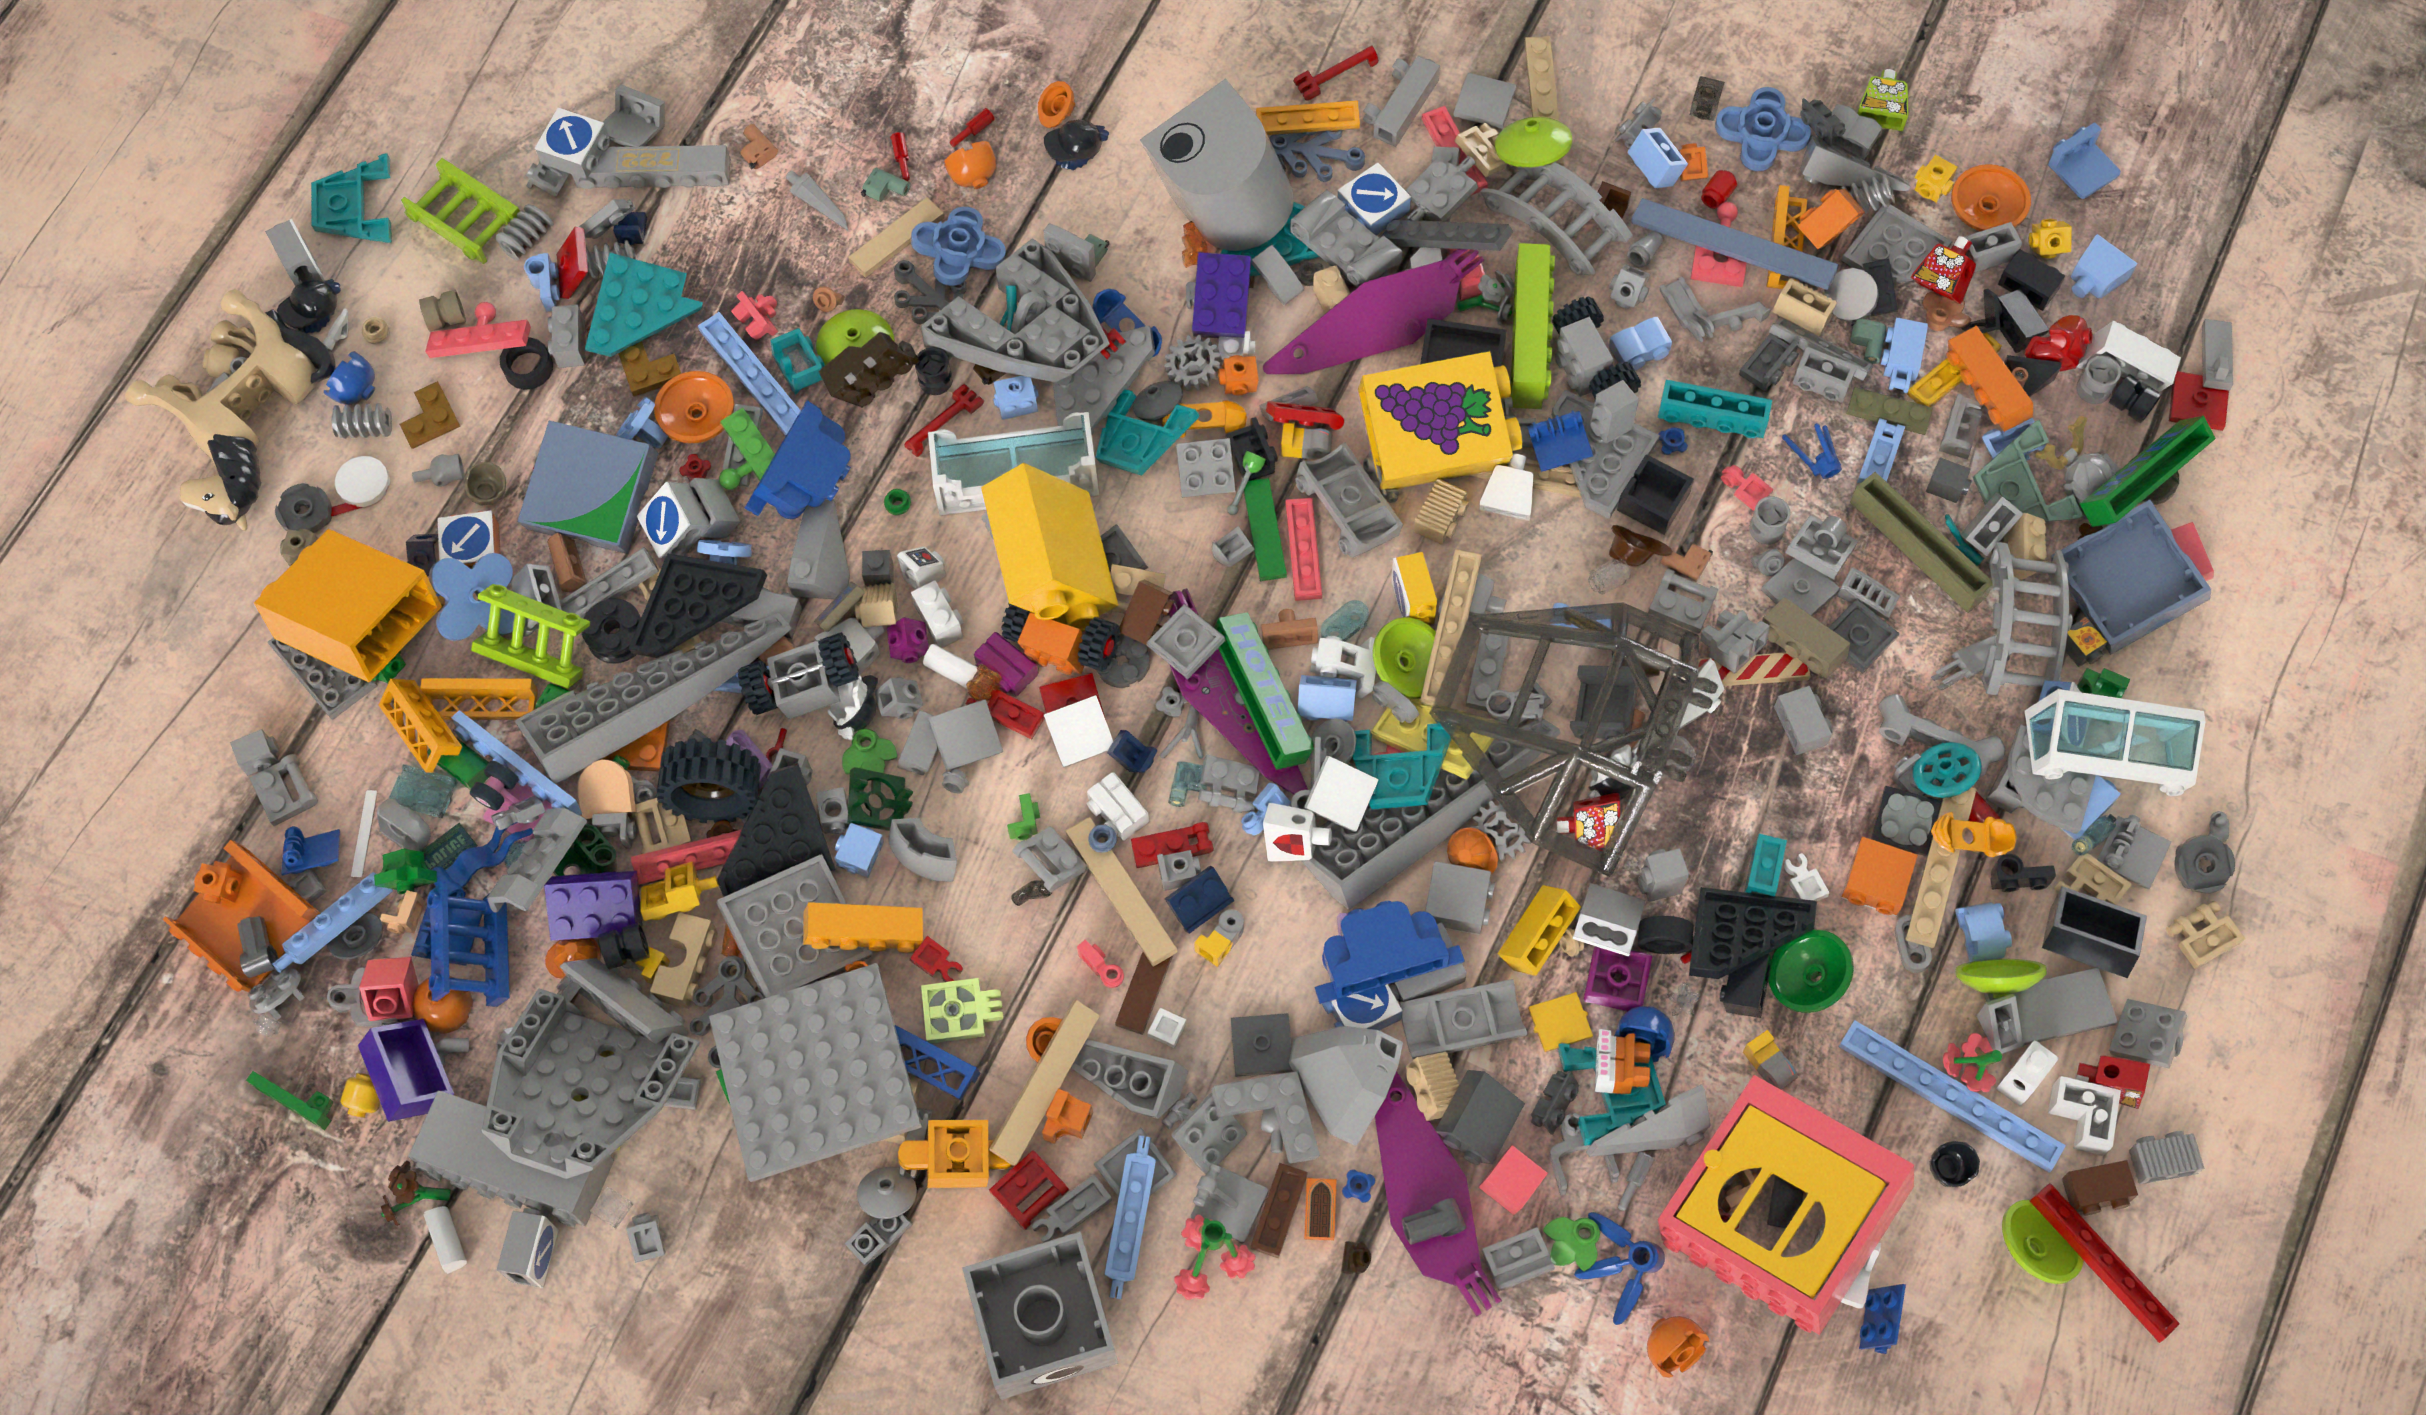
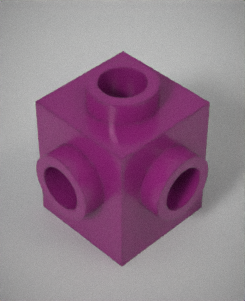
(907, 640)

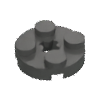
(297, 496)
(1129, 672)
(2188, 858)

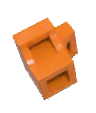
(1066, 1117)

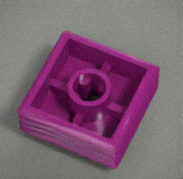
(1602, 988)

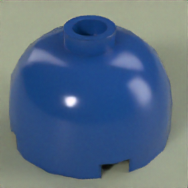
(351, 381)
(1649, 1027)

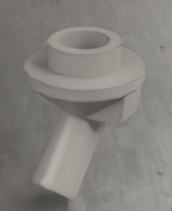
(643, 790)

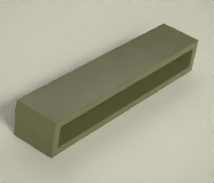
(1921, 542)

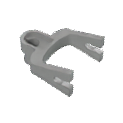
(352, 1001)
(1573, 1142)

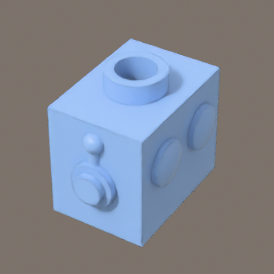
(1015, 397)
(858, 850)

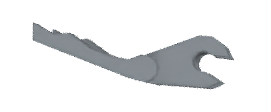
(1687, 309)
(1970, 661)

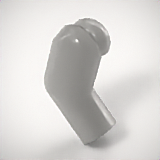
(2219, 826)
(450, 1045)

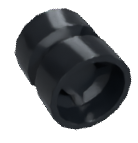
(933, 371)
(2135, 398)
(624, 946)

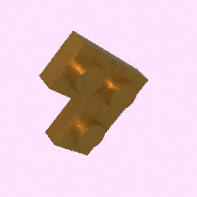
(646, 375)
(434, 421)

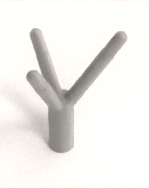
(1190, 727)

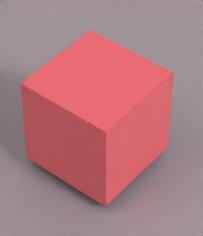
(389, 988)
(1513, 1180)

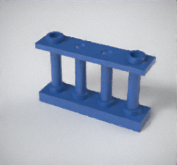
(493, 934)

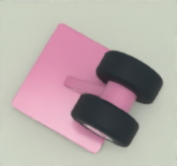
(501, 792)

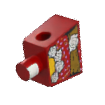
(1947, 270)
(1592, 820)
(2118, 1074)

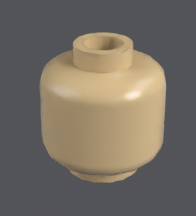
(219, 359)

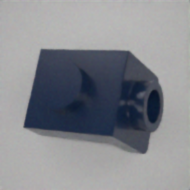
(1131, 752)

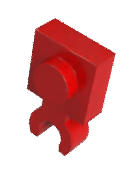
(932, 958)

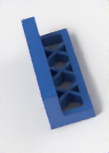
(940, 1057)

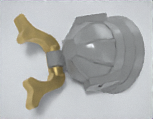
(2084, 472)

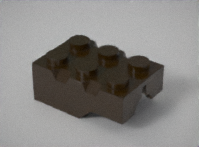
(865, 370)

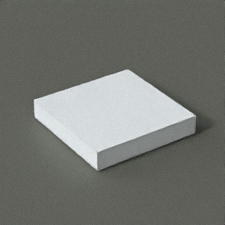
(1079, 731)
(1341, 793)

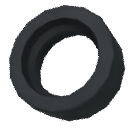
(533, 379)
(1665, 934)

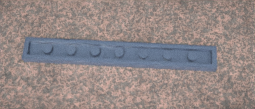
(1735, 244)

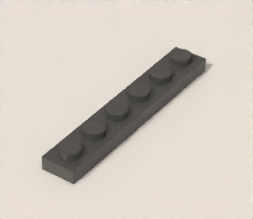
(1448, 234)

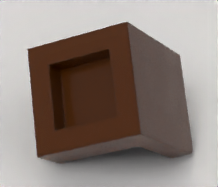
(1614, 198)

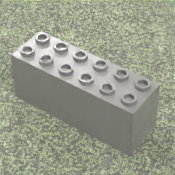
(457, 1150)

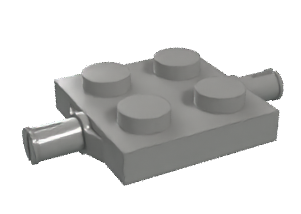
(1441, 189)

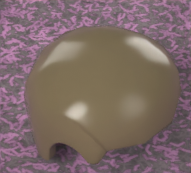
(485, 483)

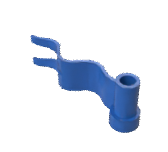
(475, 859)

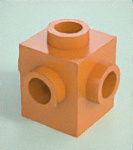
(1239, 375)
(217, 882)

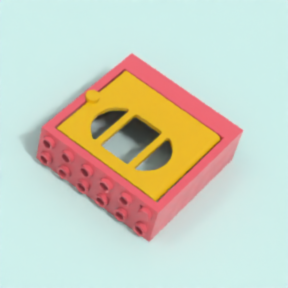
(1815, 1155)

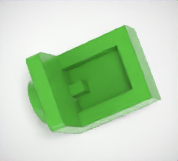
(1026, 828)

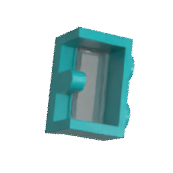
(796, 359)

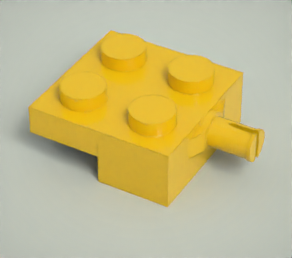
(676, 893)

